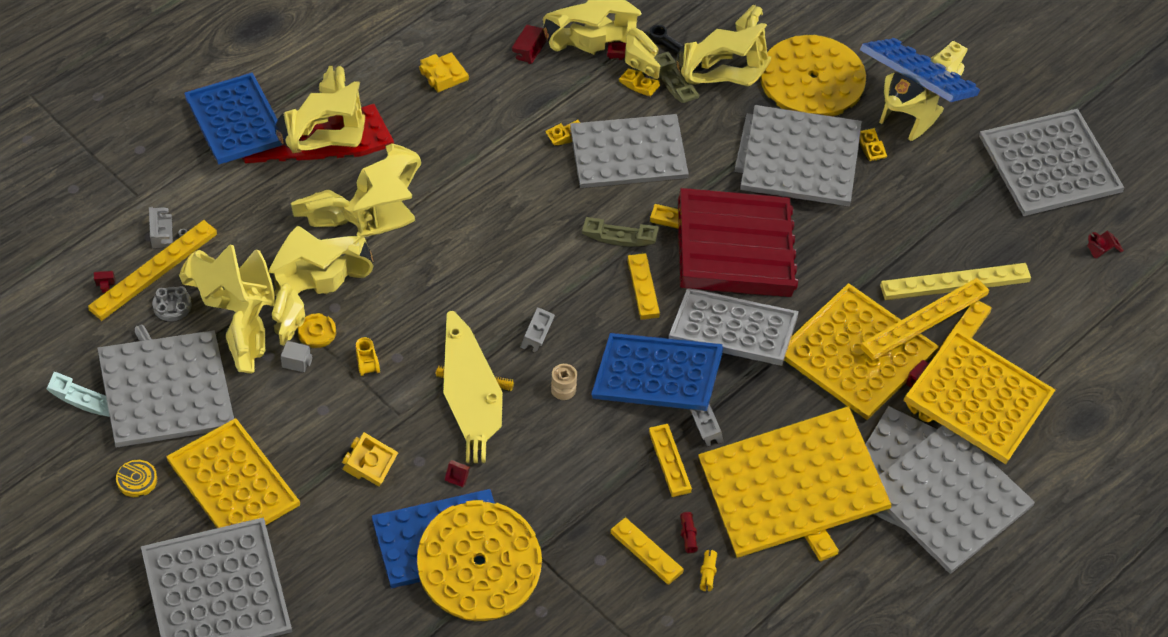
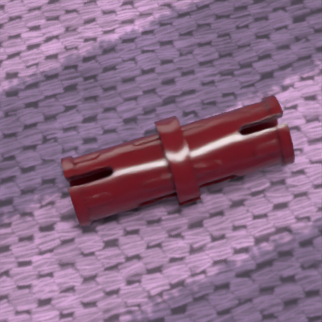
(688, 532)

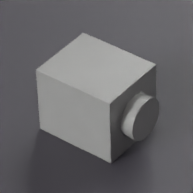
(296, 356)

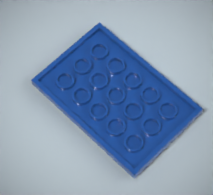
(920, 69)
(234, 118)
(658, 371)
(401, 533)

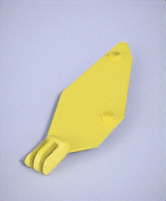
(470, 387)

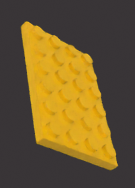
(232, 477)

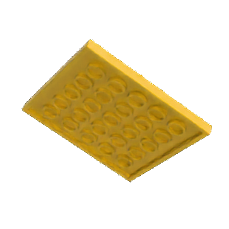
(832, 356)
(979, 396)

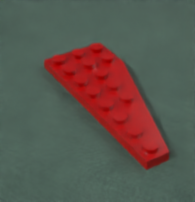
(373, 139)

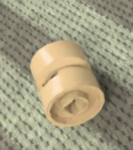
(564, 381)

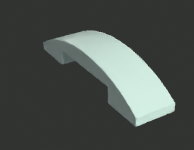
(78, 396)

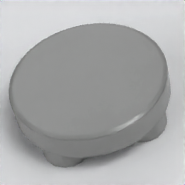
(172, 303)

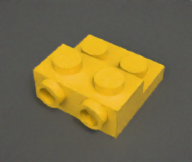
(443, 71)
(369, 459)

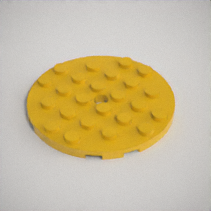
(837, 68)
(471, 589)

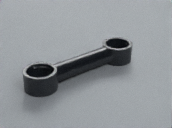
(667, 41)

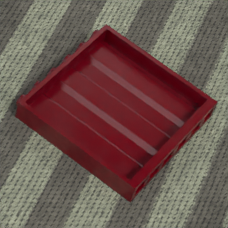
(736, 242)

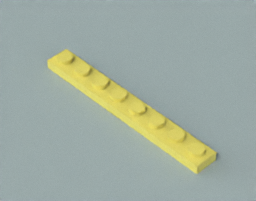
(953, 280)

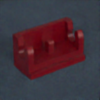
(529, 43)

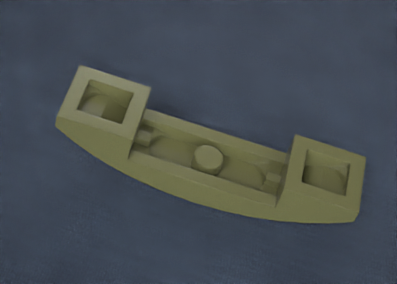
(673, 80)
(619, 235)

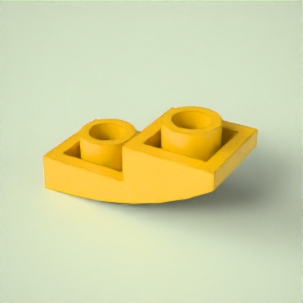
(636, 81)
(560, 134)
(871, 145)

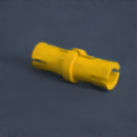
(708, 570)

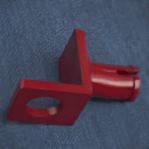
(1102, 243)

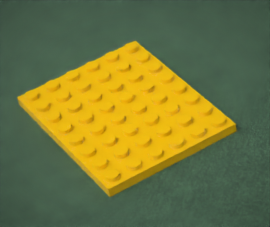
(794, 481)

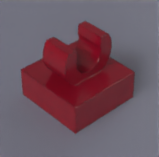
(616, 49)
(104, 279)
(457, 473)

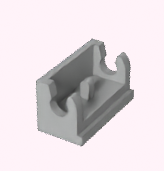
(160, 227)
(537, 329)
(707, 425)

